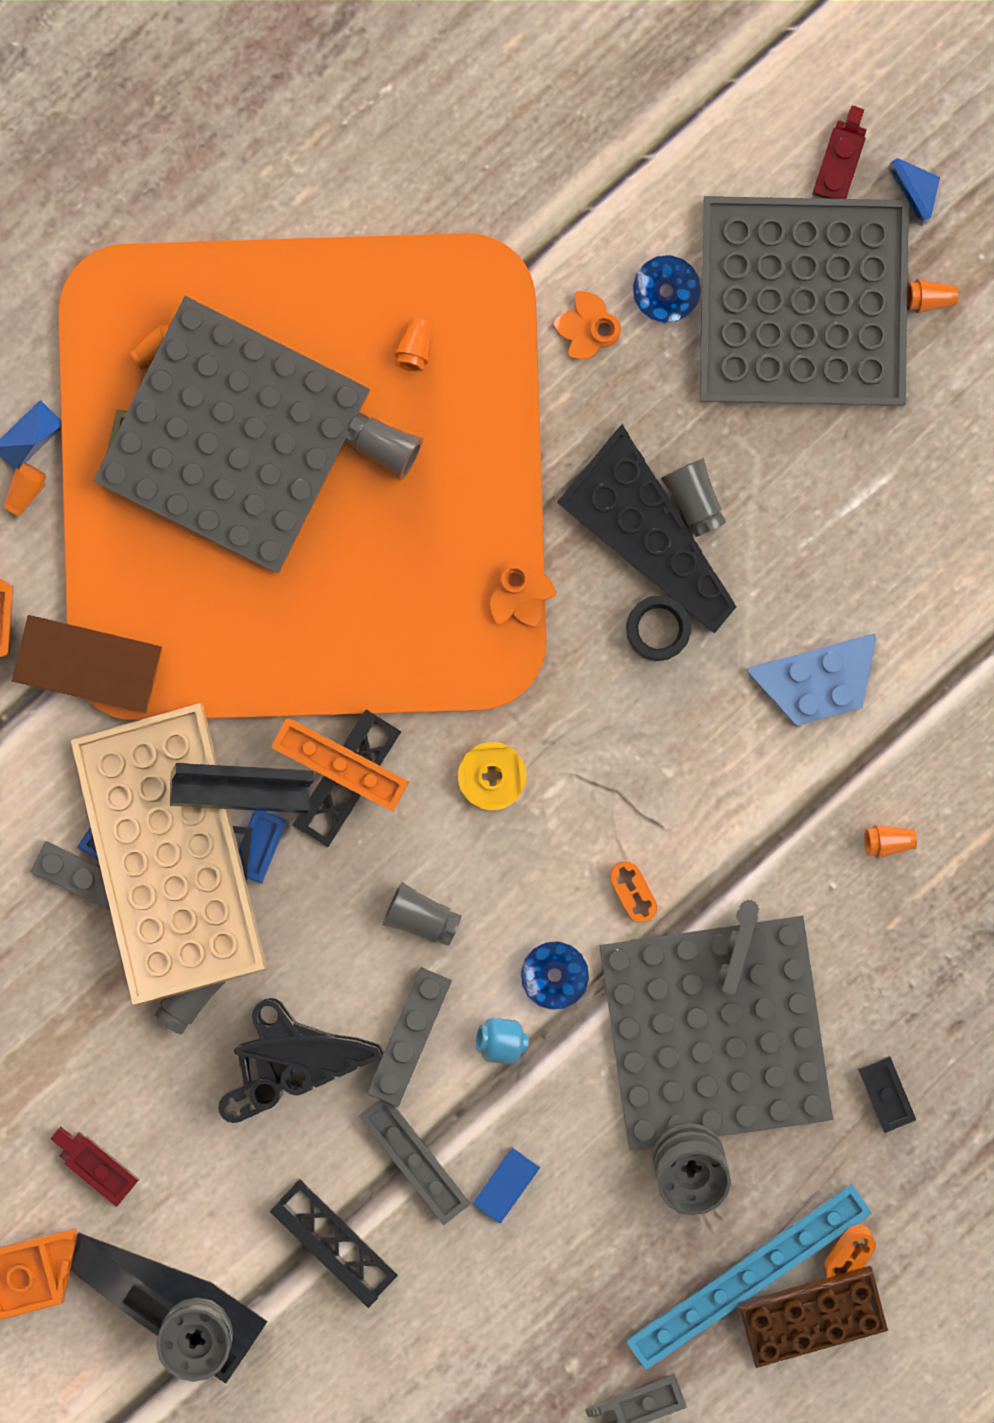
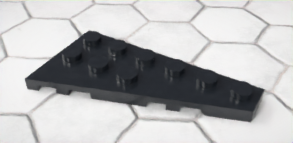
(636, 519)

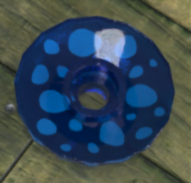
(671, 272)
(558, 993)

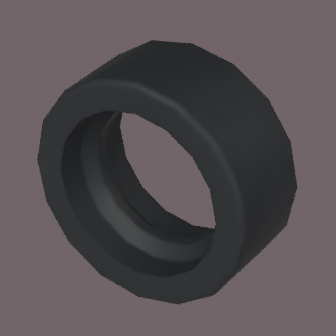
(683, 622)

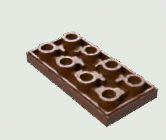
(87, 663)
(813, 1316)

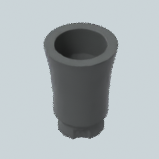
(384, 444)
(695, 497)
(421, 916)
(183, 1008)

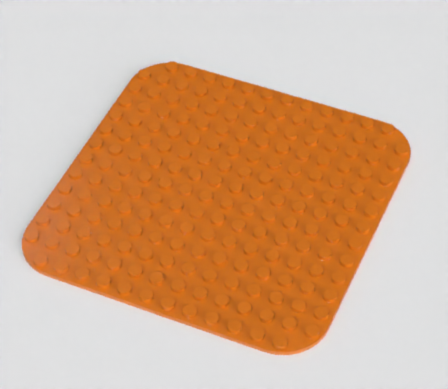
(387, 574)

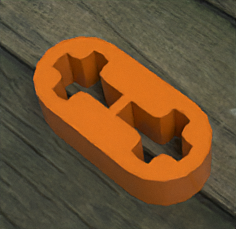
(626, 895)
(847, 1254)

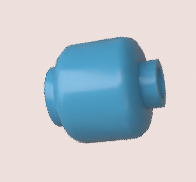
(501, 1041)

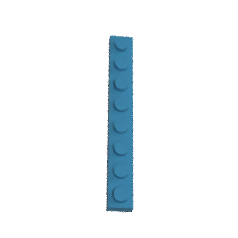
(748, 1276)

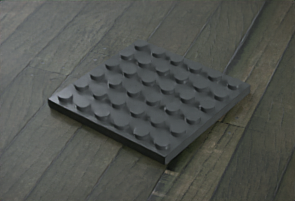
(804, 301)
(231, 434)
(712, 1054)

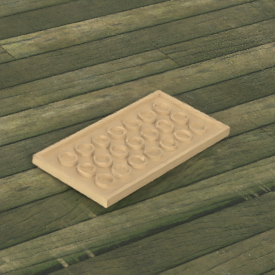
(164, 867)

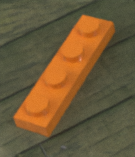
(340, 764)

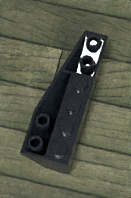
(150, 1289)

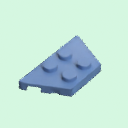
(819, 680)

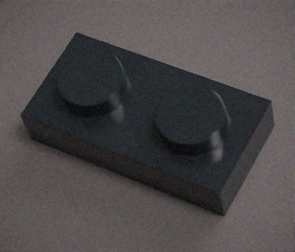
(886, 1094)

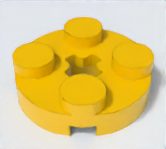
(479, 790)

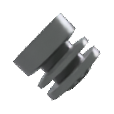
(696, 1184)
(189, 1359)

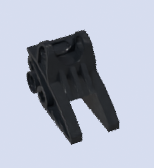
(301, 1048)

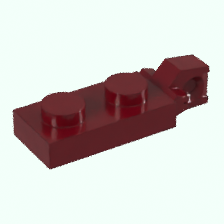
(841, 157)
(95, 1165)

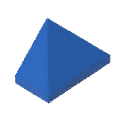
(917, 187)
(29, 435)

